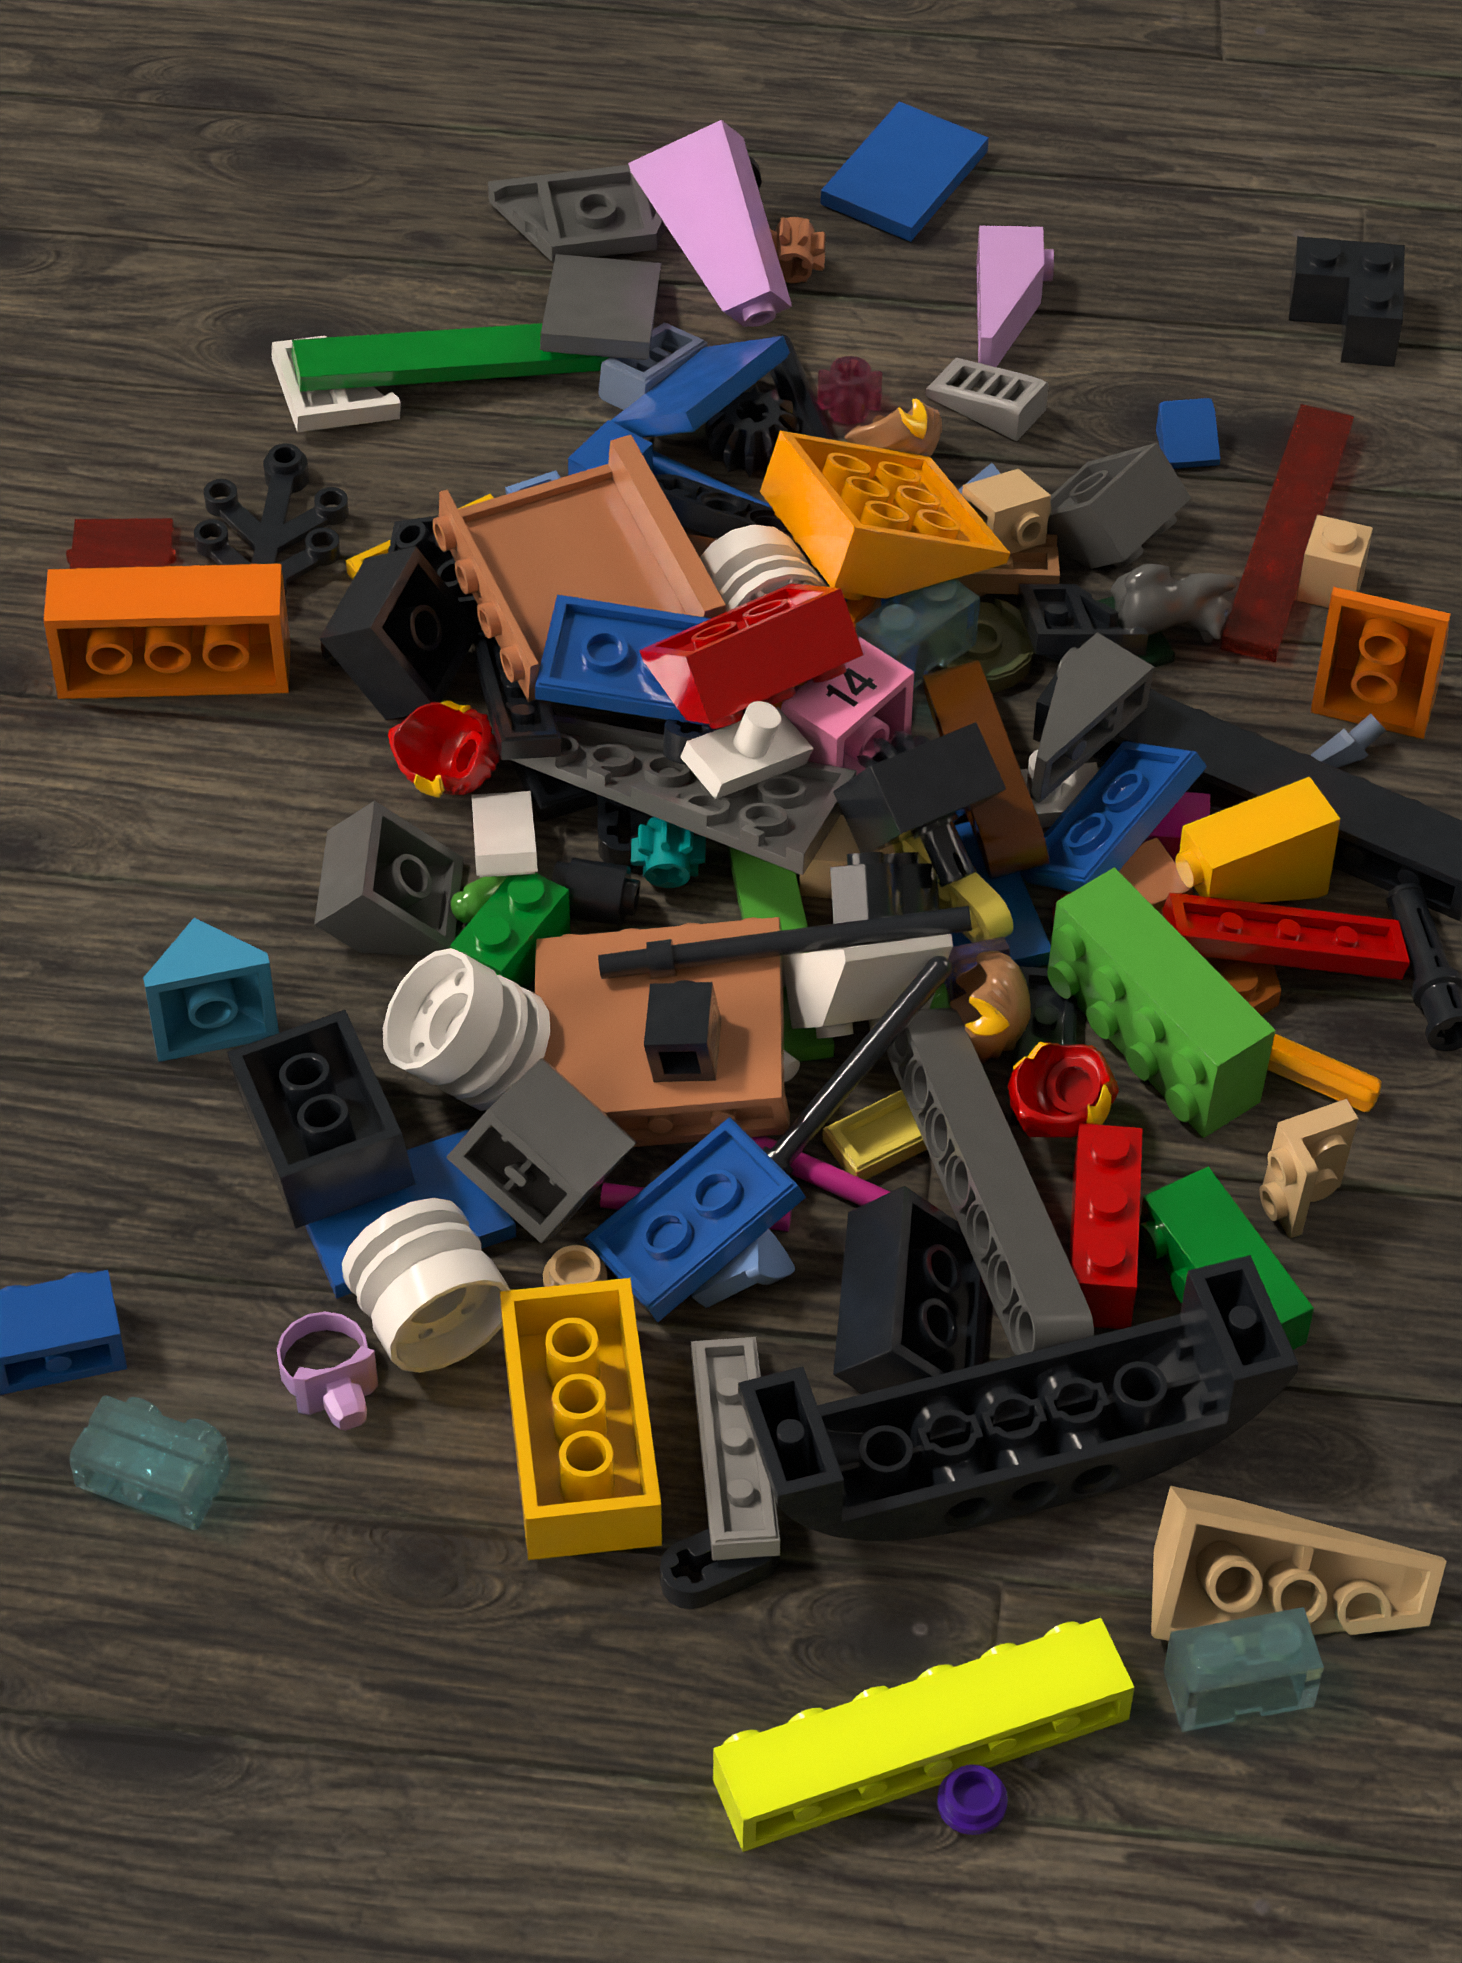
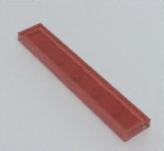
(1277, 555)

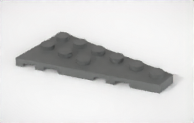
(772, 820)

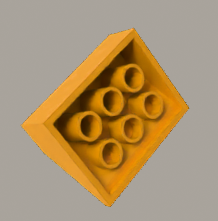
(875, 516)

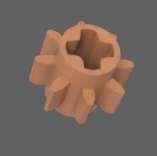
(798, 248)

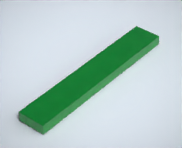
(430, 357)

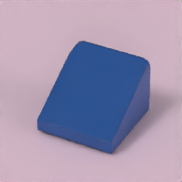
(1188, 433)

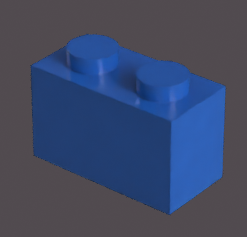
(58, 1332)

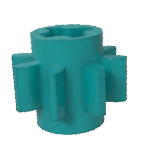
(667, 853)

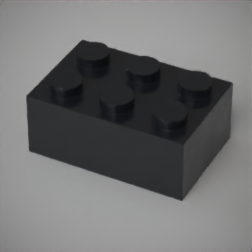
(321, 1118)

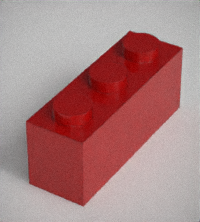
(1106, 1220)

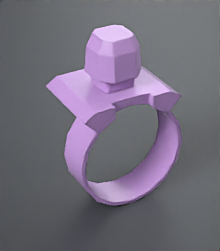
(333, 1389)

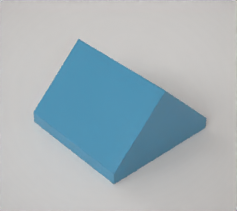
(209, 994)

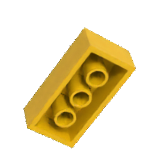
(580, 1419)

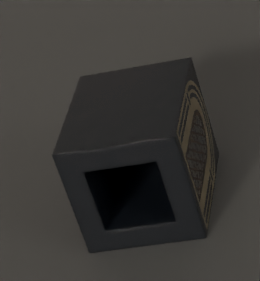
(682, 1031)

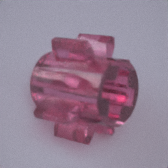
(849, 390)

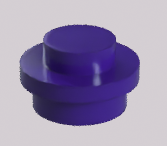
(972, 1800)

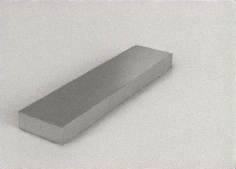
(735, 1480)

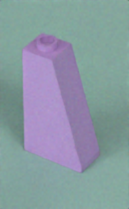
(717, 217)

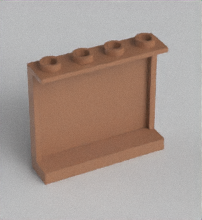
(578, 536)
(602, 1025)

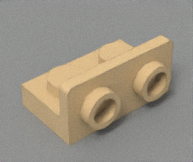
(1306, 1163)

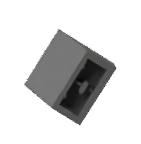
(541, 1150)

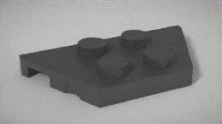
(580, 212)

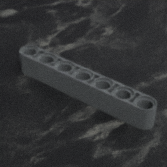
(988, 1184)

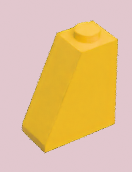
(1263, 847)

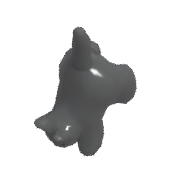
(1158, 601)

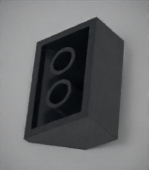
(907, 1295)

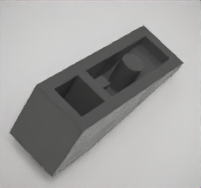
(1093, 700)

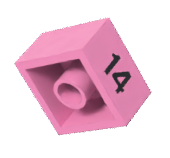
(854, 708)

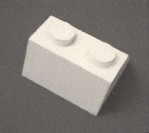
(855, 982)

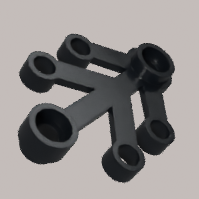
(284, 474)

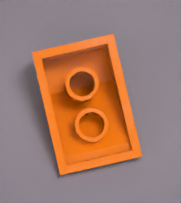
(1380, 661)

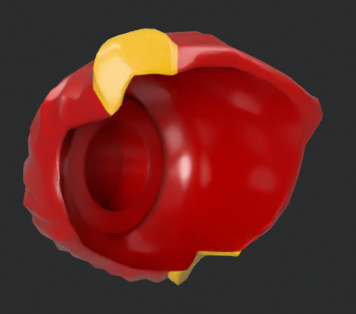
(445, 748)
(1061, 1088)

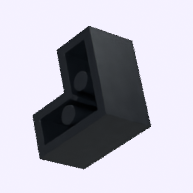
(1354, 288)

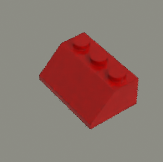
(755, 653)

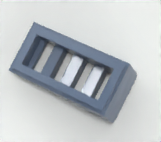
(629, 379)

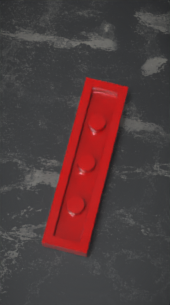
(1289, 936)

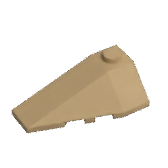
(1243, 1560)

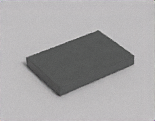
(601, 307)

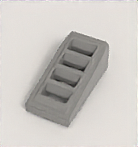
(1012, 409)

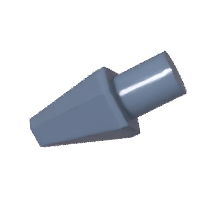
(1350, 746)

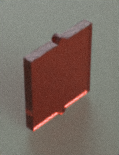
(122, 543)

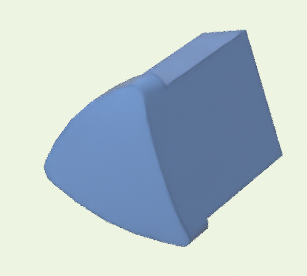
(760, 1263)

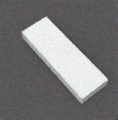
(504, 834)

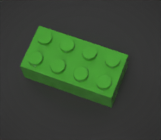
(1159, 1003)

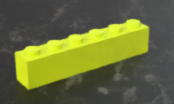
(920, 1732)

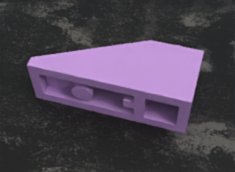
(1008, 285)

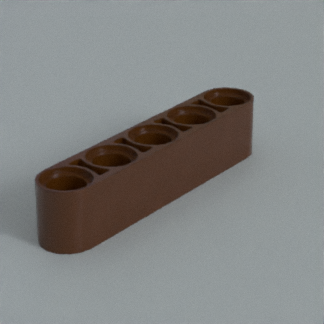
(1007, 823)

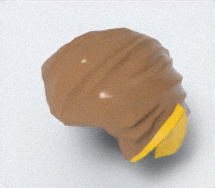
(901, 431)
(995, 1004)

